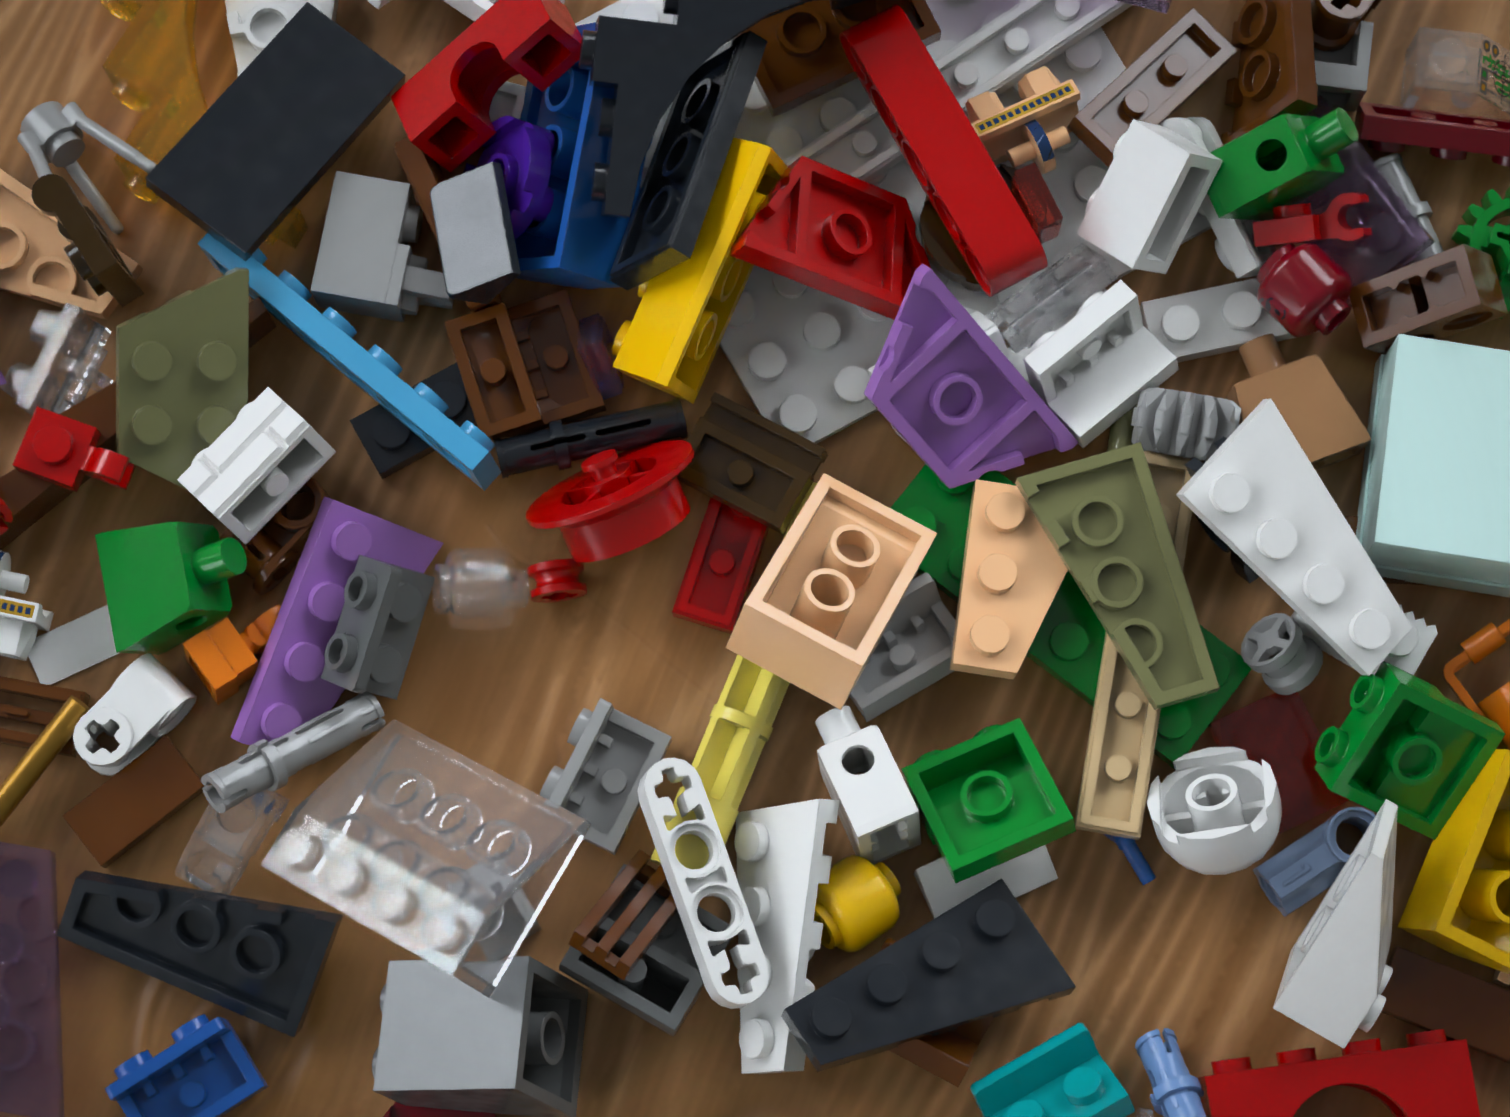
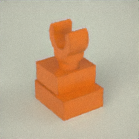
(227, 658)

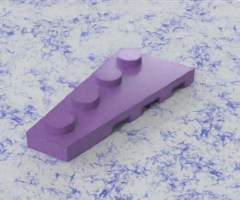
(288, 677)

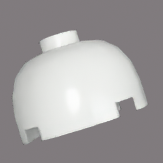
(1216, 810)

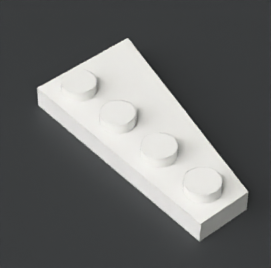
(1288, 529)
(779, 879)

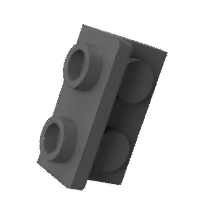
(377, 627)

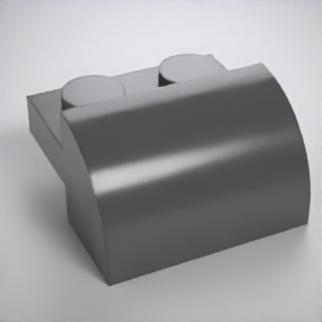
(664, 980)

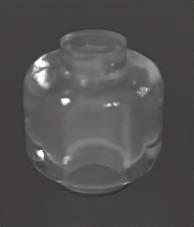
(479, 588)

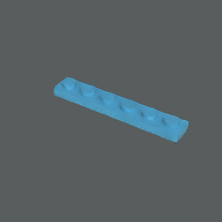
(370, 370)

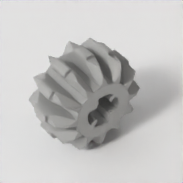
(1182, 422)

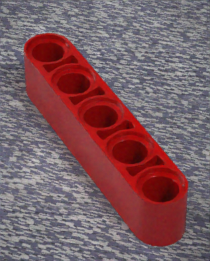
(943, 150)

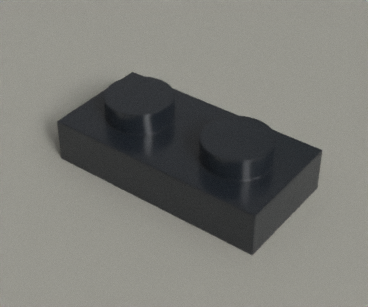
(392, 443)

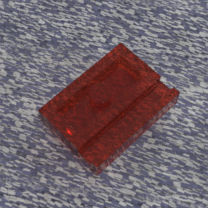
(1285, 738)

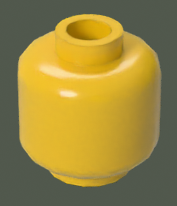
(857, 903)

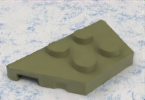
(182, 375)

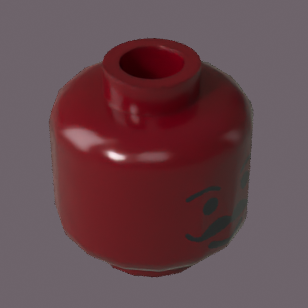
(1304, 290)

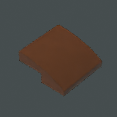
(523, 366)

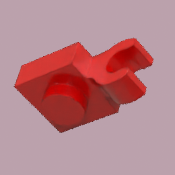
(1298, 225)
(66, 450)

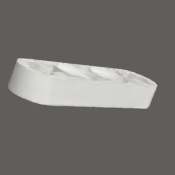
(692, 885)

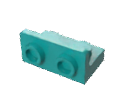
(1054, 1081)

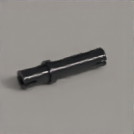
(585, 438)

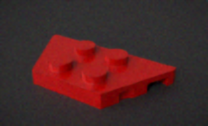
(835, 237)

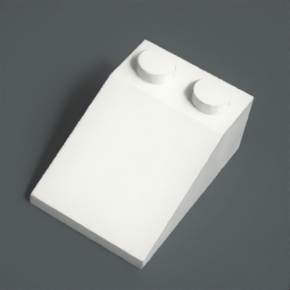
(1341, 955)

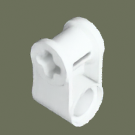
(136, 711)

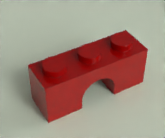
(451, 96)

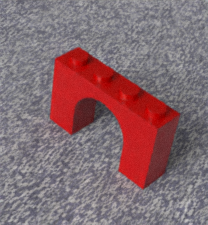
(1414, 1081)

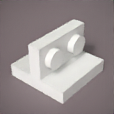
(1096, 363)

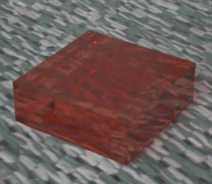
(1036, 202)

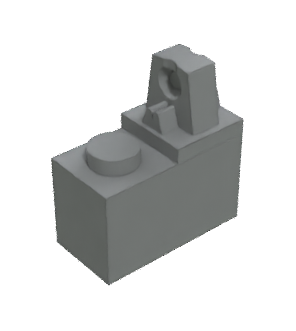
(366, 252)

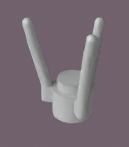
(56, 137)

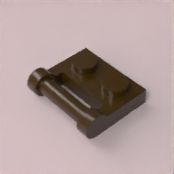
(90, 246)

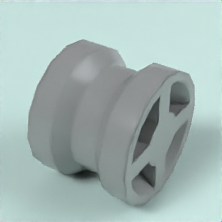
(1281, 654)

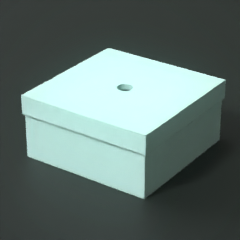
(1439, 466)

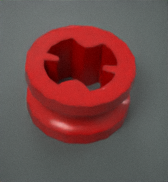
(556, 580)

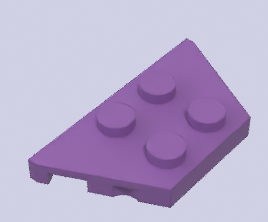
(957, 391)

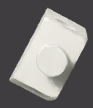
(873, 805)

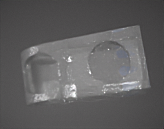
(226, 842)

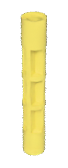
(731, 746)

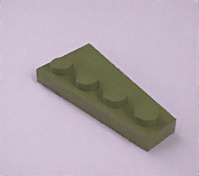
(1122, 557)

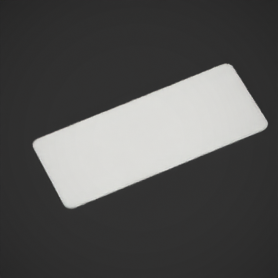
(73, 647)

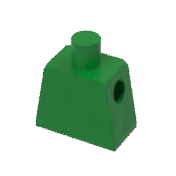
(1279, 164)
(166, 582)

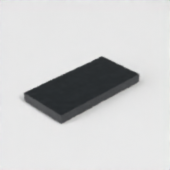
(275, 131)
(687, 163)

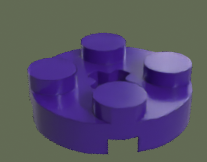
(526, 166)

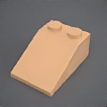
(830, 591)

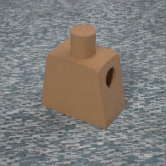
(1305, 398)

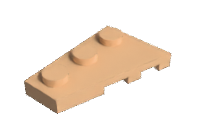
(35, 257)
(1004, 583)

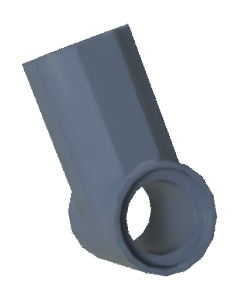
(1308, 863)

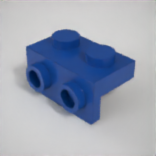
(195, 1077)

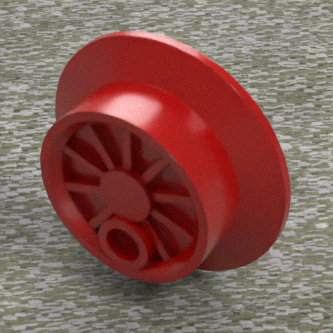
(617, 500)

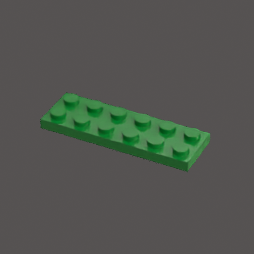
(1071, 634)

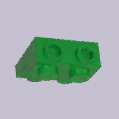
(1406, 748)
(987, 799)

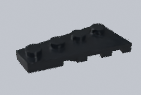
(218, 946)
(947, 973)

